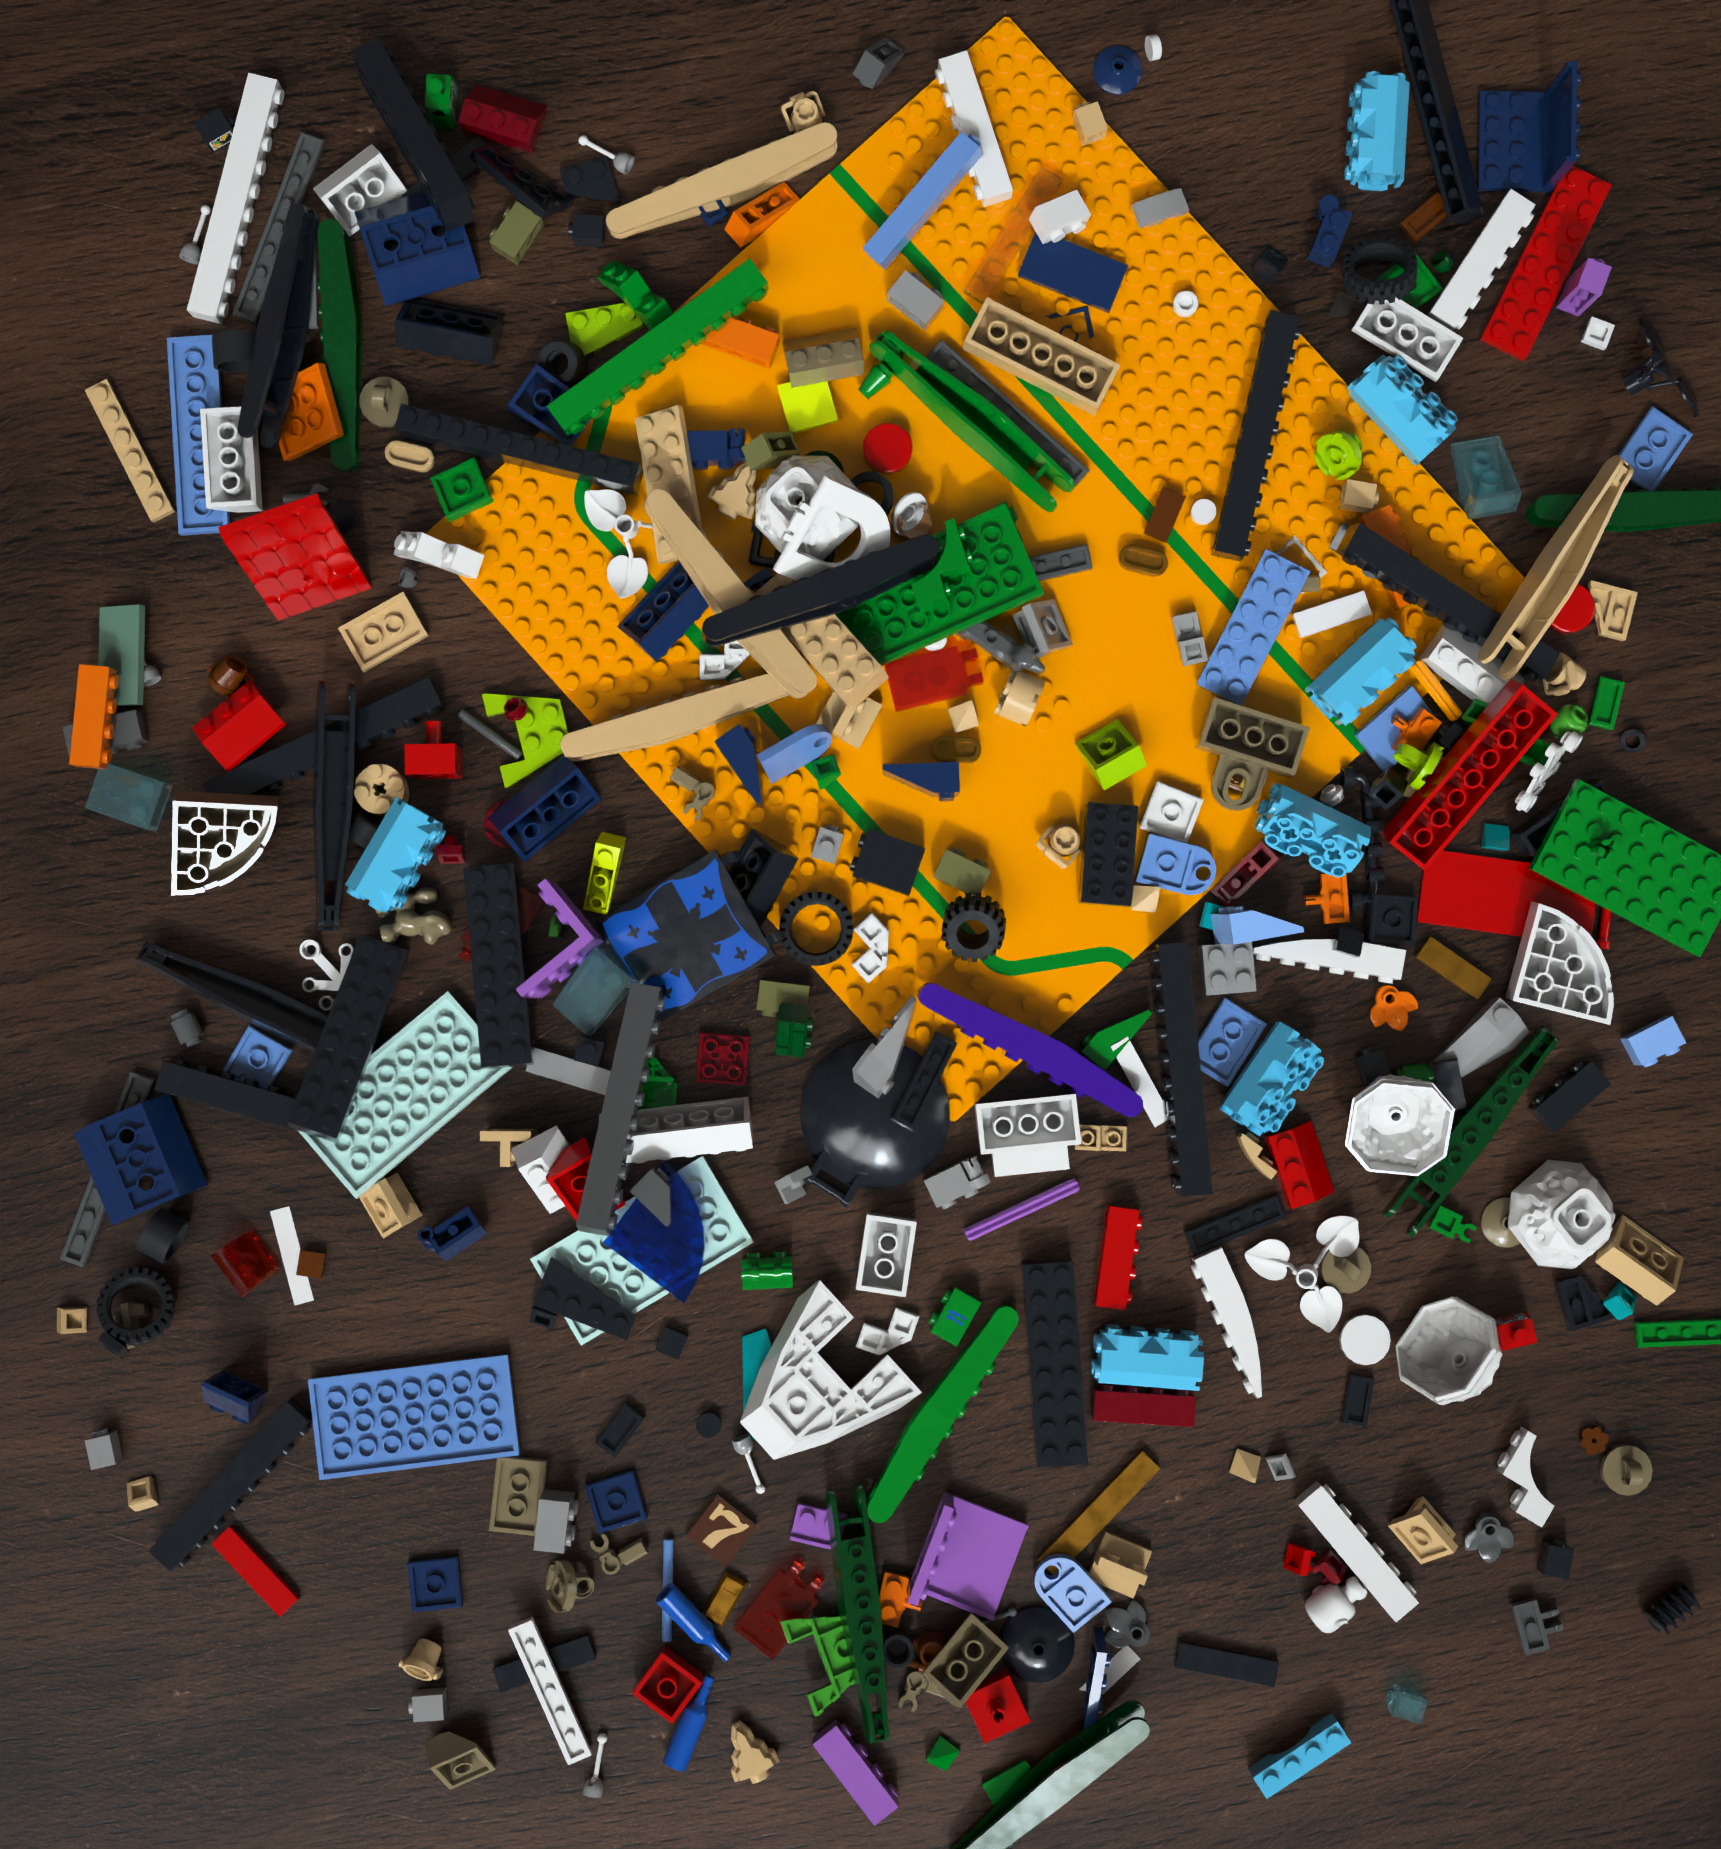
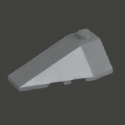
(1485, 1038)
(879, 1062)

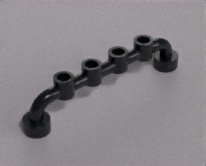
(1374, 849)

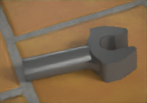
(317, 488)

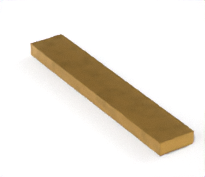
(1102, 1508)

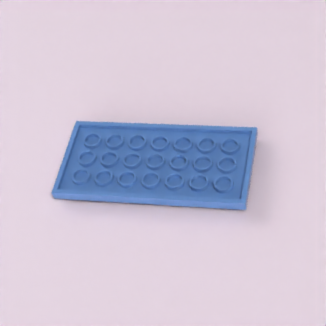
(414, 1416)

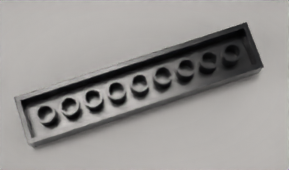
(1181, 1069)

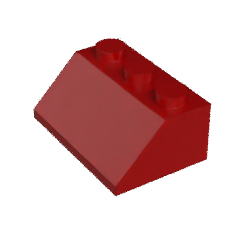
(239, 726)
(1299, 1164)
(570, 1174)

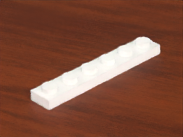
(550, 1690)

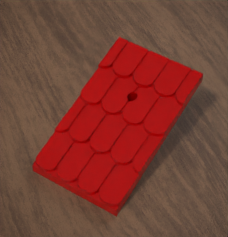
(295, 556)

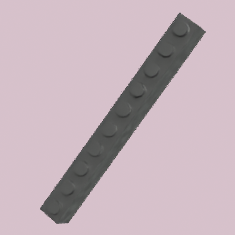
(620, 1110)

